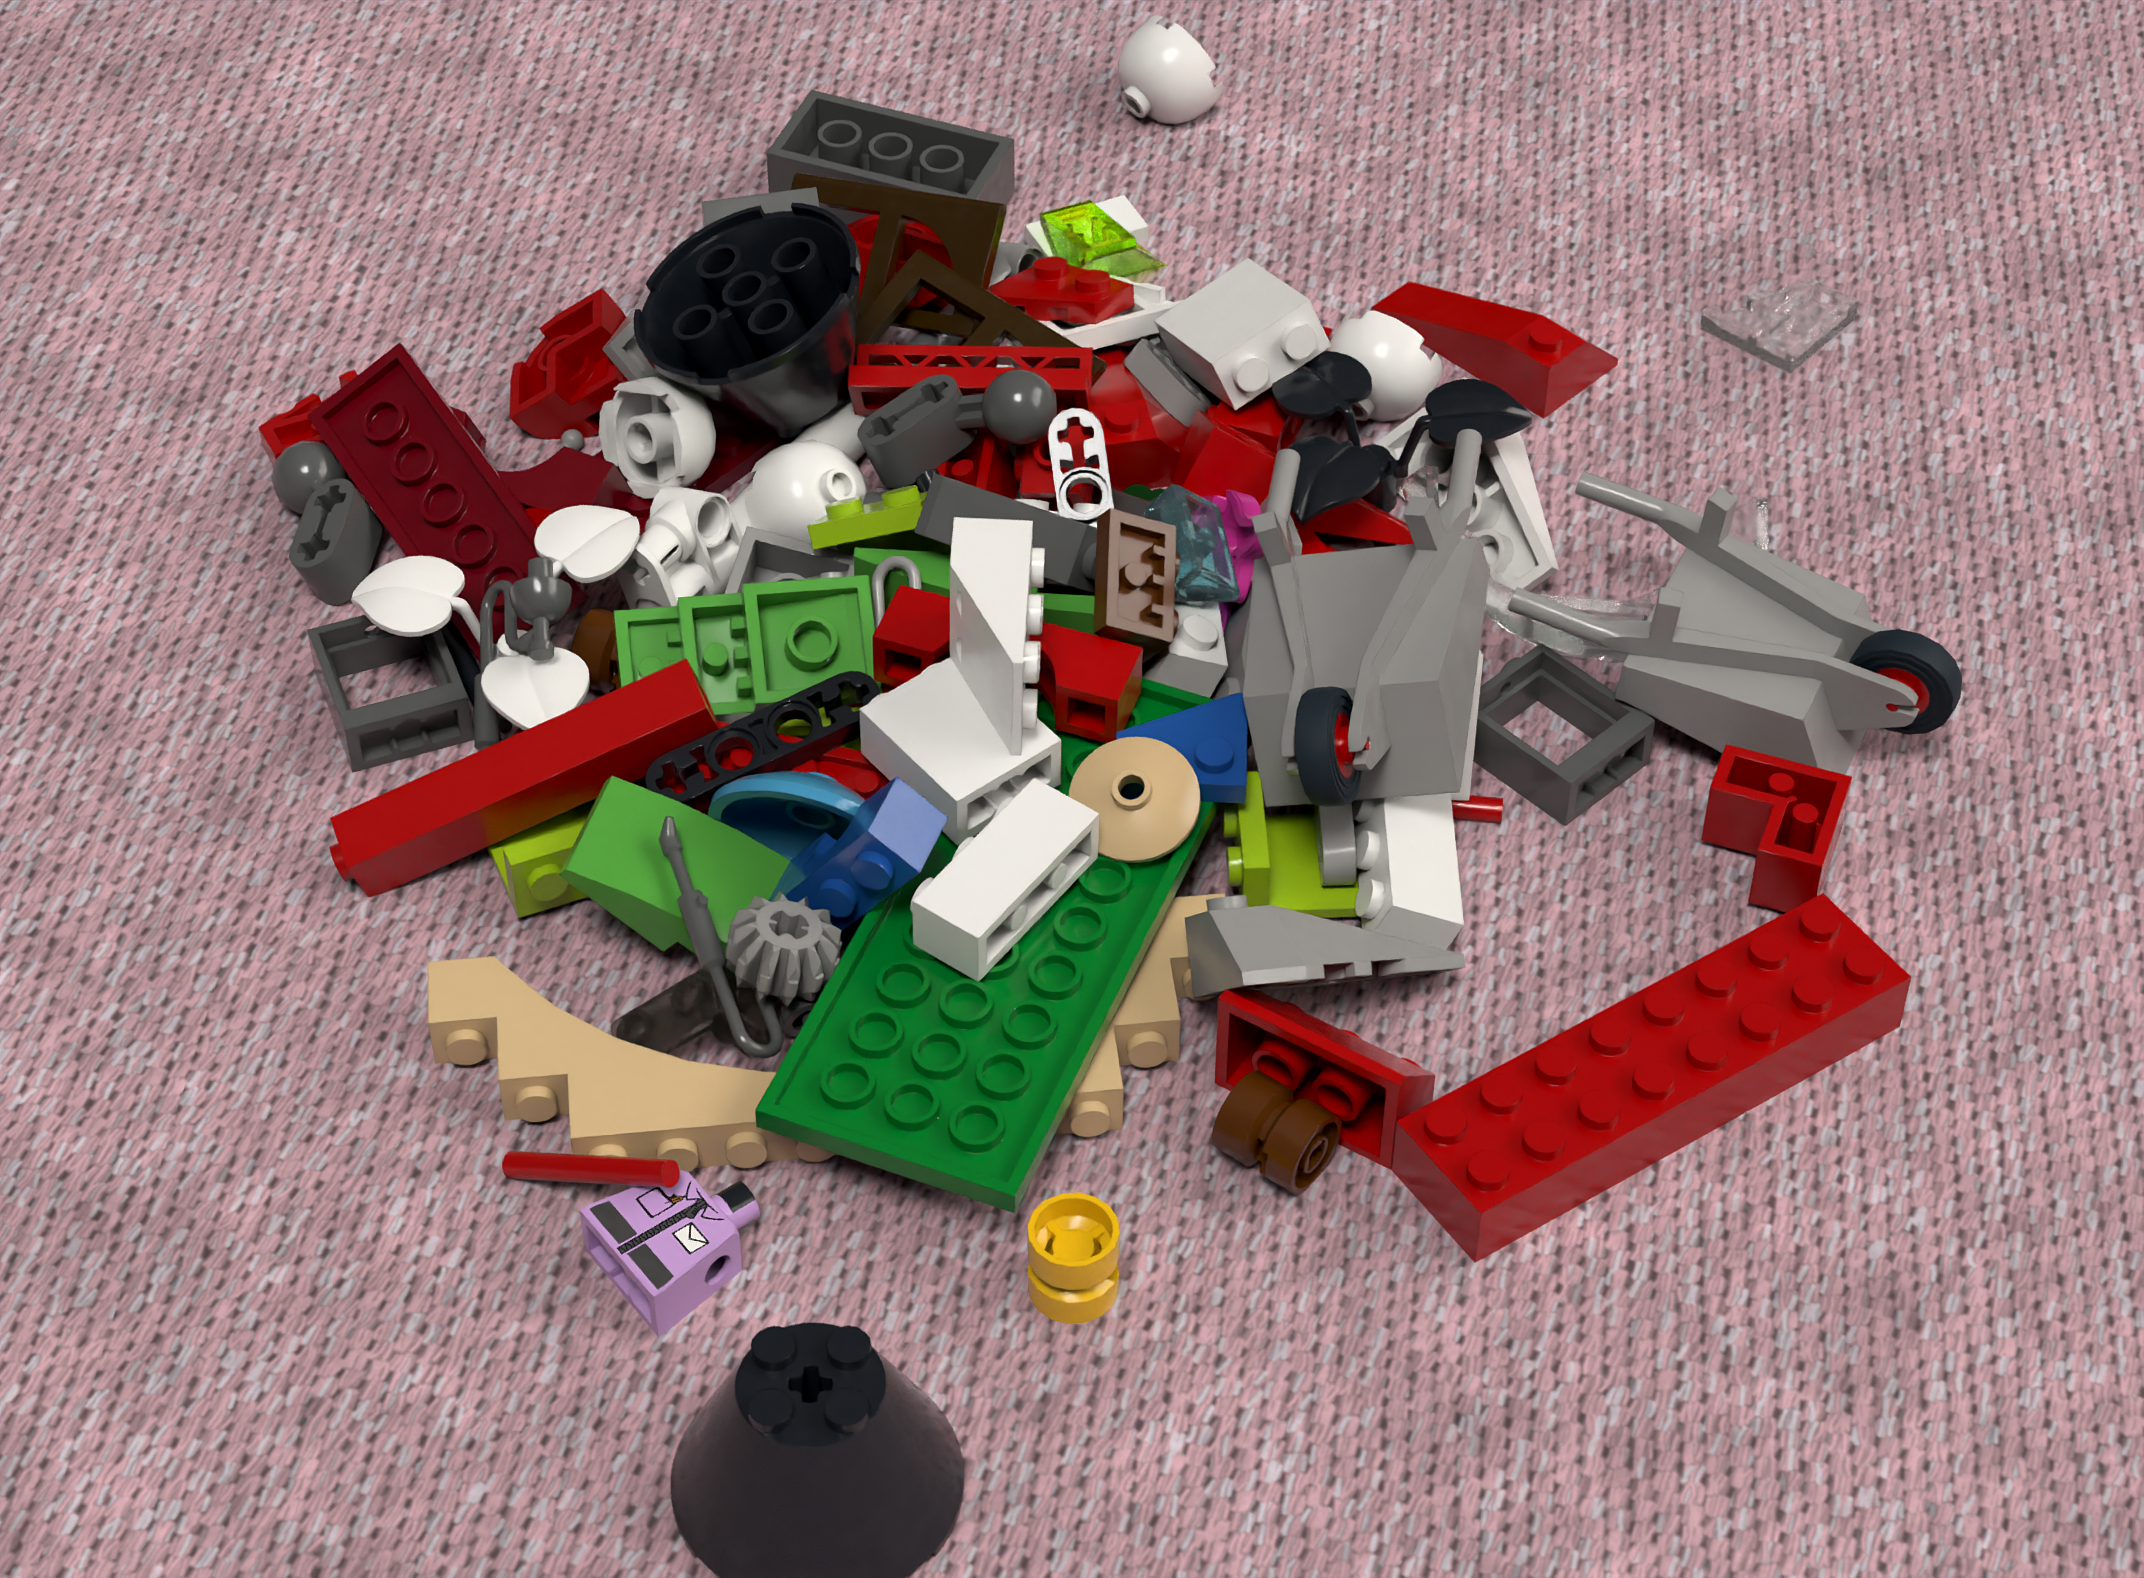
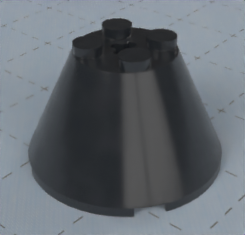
(758, 315)
(816, 1463)

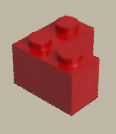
(1782, 815)

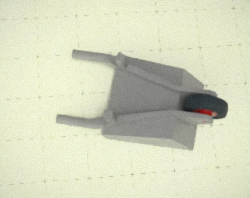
(1758, 646)
(1365, 653)

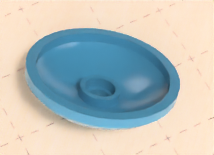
(786, 808)

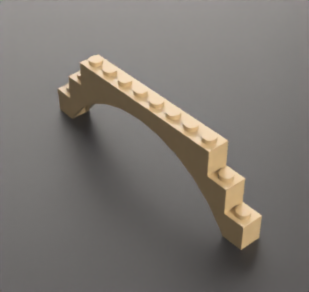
(703, 1114)

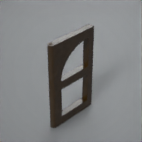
(964, 225)
(997, 316)

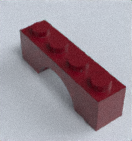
(563, 479)

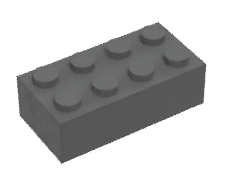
(891, 149)

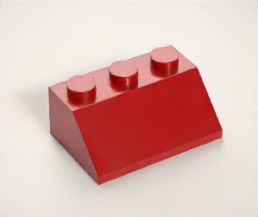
(1320, 1063)

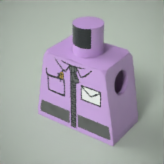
(668, 1244)

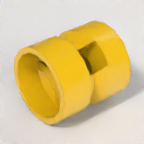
(1073, 1257)

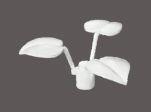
(420, 592)

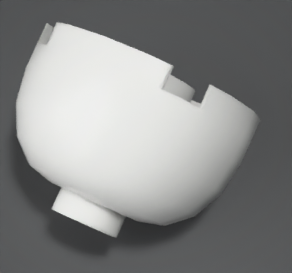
(1166, 74)
(1393, 357)
(657, 434)
(797, 484)

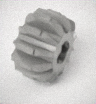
(783, 948)

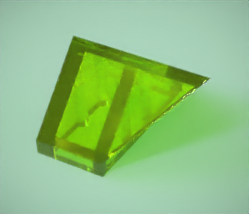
(1095, 241)

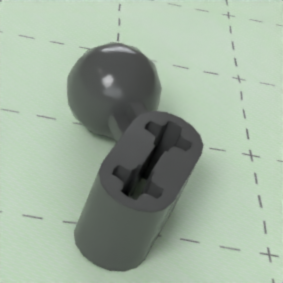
(938, 422)
(336, 526)

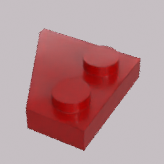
(1065, 292)

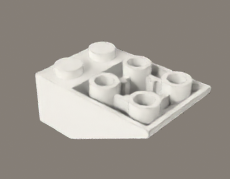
(993, 619)

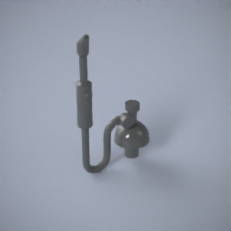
(537, 601)
(713, 959)

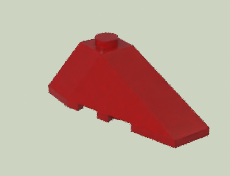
(1501, 344)
(1138, 431)
(1225, 459)

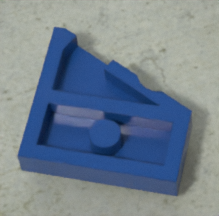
(1212, 742)

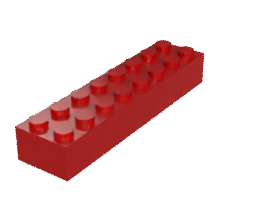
(1648, 1076)

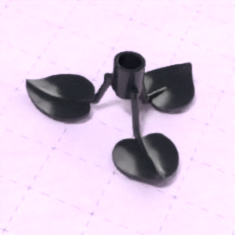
(1345, 472)

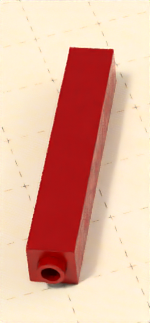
(519, 780)

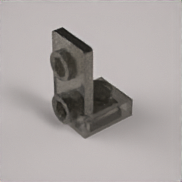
(688, 1012)

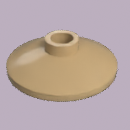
(1156, 820)

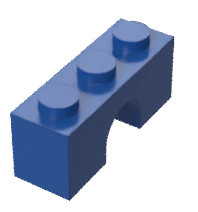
(870, 859)

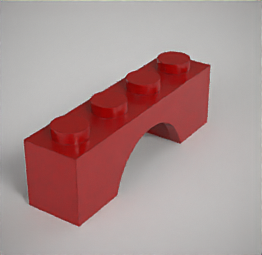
(1082, 675)

